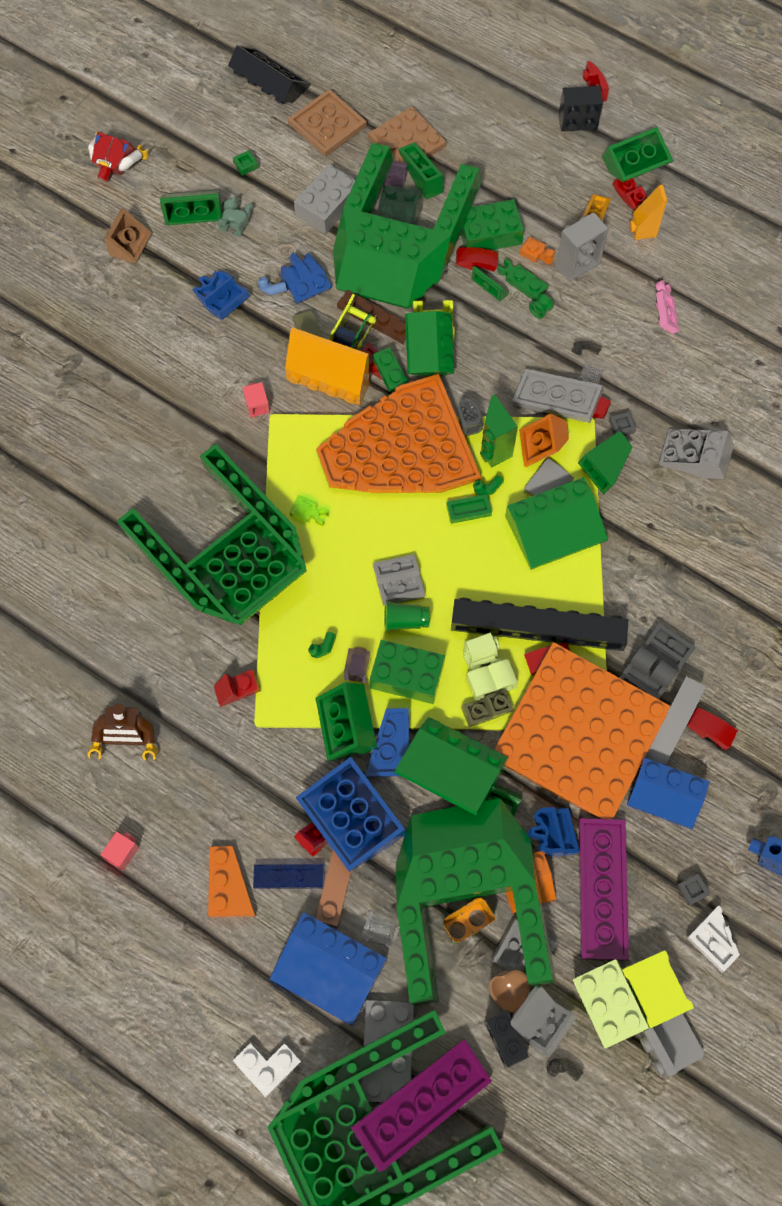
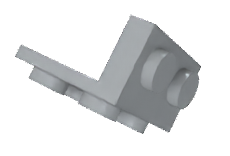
(542, 1021)
(671, 1046)

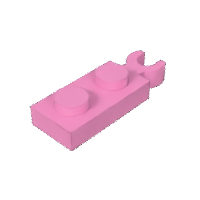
(666, 308)

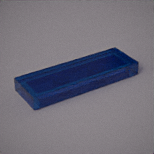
(288, 876)

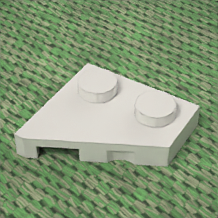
(715, 940)

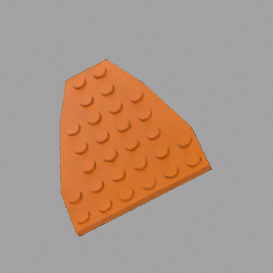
(401, 445)

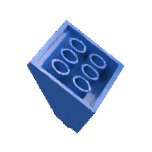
(351, 815)
(328, 969)

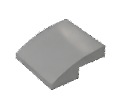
(547, 477)
(398, 579)
(509, 951)

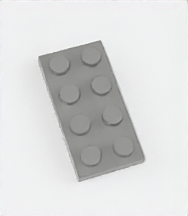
(557, 395)
(380, 1020)

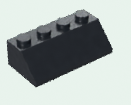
(267, 74)

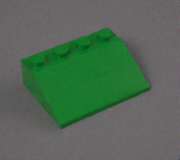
(556, 523)
(452, 765)

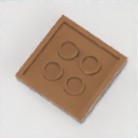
(327, 122)
(405, 130)

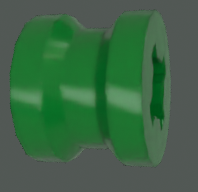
(541, 306)

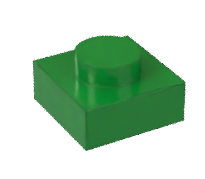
(245, 162)

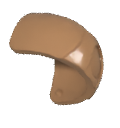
(509, 989)

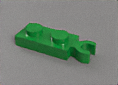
(523, 280)
(389, 369)

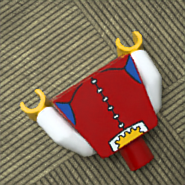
(113, 155)

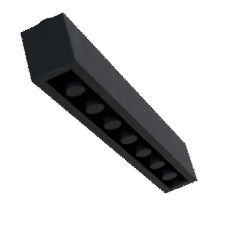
(540, 624)

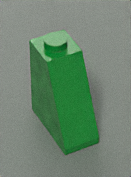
(606, 461)

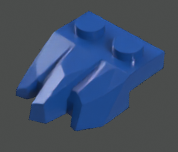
(304, 278)
(220, 294)
(554, 832)

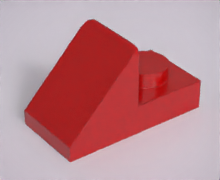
(234, 688)
(311, 839)

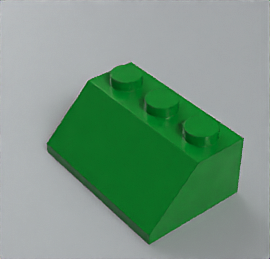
(637, 155)
(191, 207)
(429, 343)
(498, 434)
(346, 721)

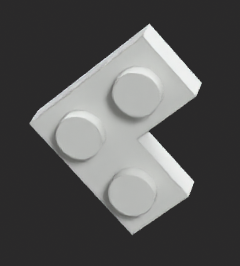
(269, 1073)

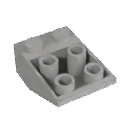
(698, 452)

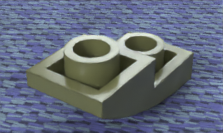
(307, 323)
(487, 709)

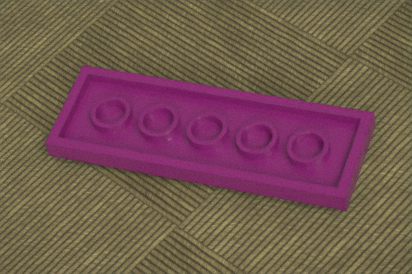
(603, 890)
(421, 1105)

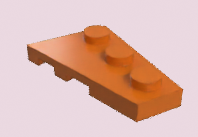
(226, 885)

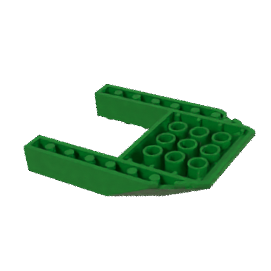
(391, 257)
(239, 568)
(463, 857)
(327, 1157)

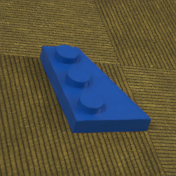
(391, 743)

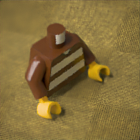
(123, 727)

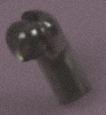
(587, 345)
(563, 1065)

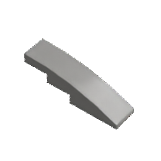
(675, 721)

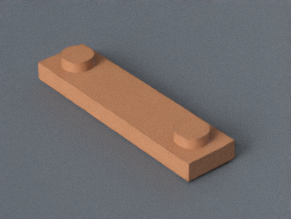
(333, 892)

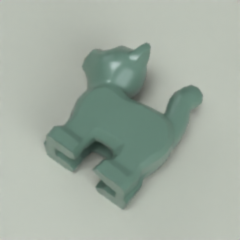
(235, 218)

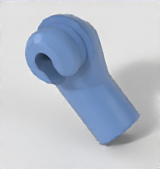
(269, 288)

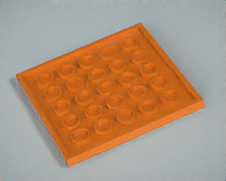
(581, 732)

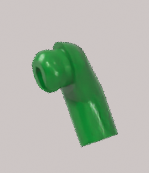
(488, 488)
(324, 648)

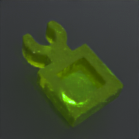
(306, 509)

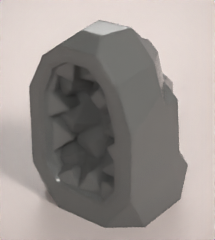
(469, 417)

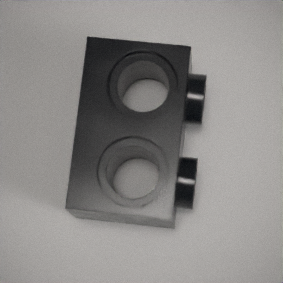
(506, 1040)

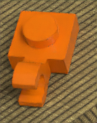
(537, 250)

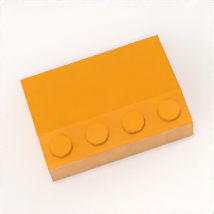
(327, 366)

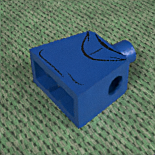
(767, 851)

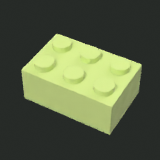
(611, 1003)

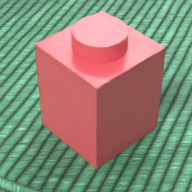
(256, 399)
(120, 850)

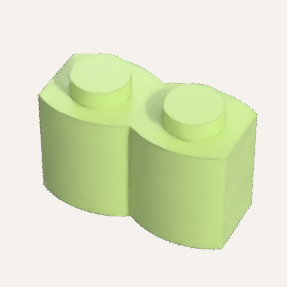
(480, 650)
(491, 678)

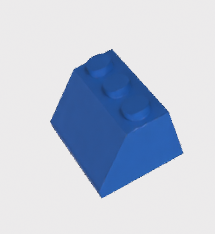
(668, 793)

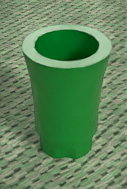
(405, 616)

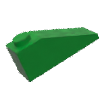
(422, 170)

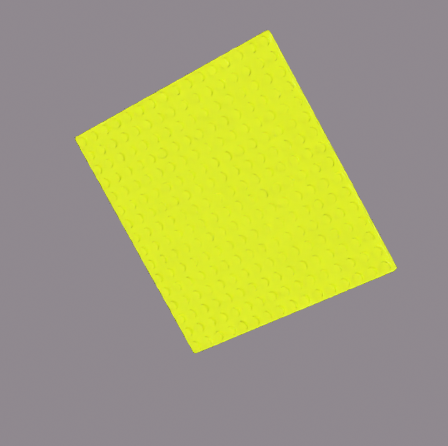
(454, 561)

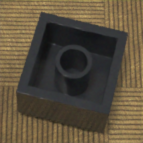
(580, 108)

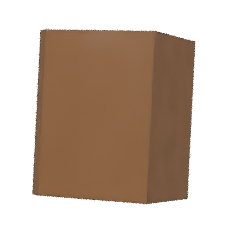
(126, 237)

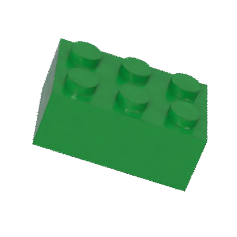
(493, 226)
(407, 671)

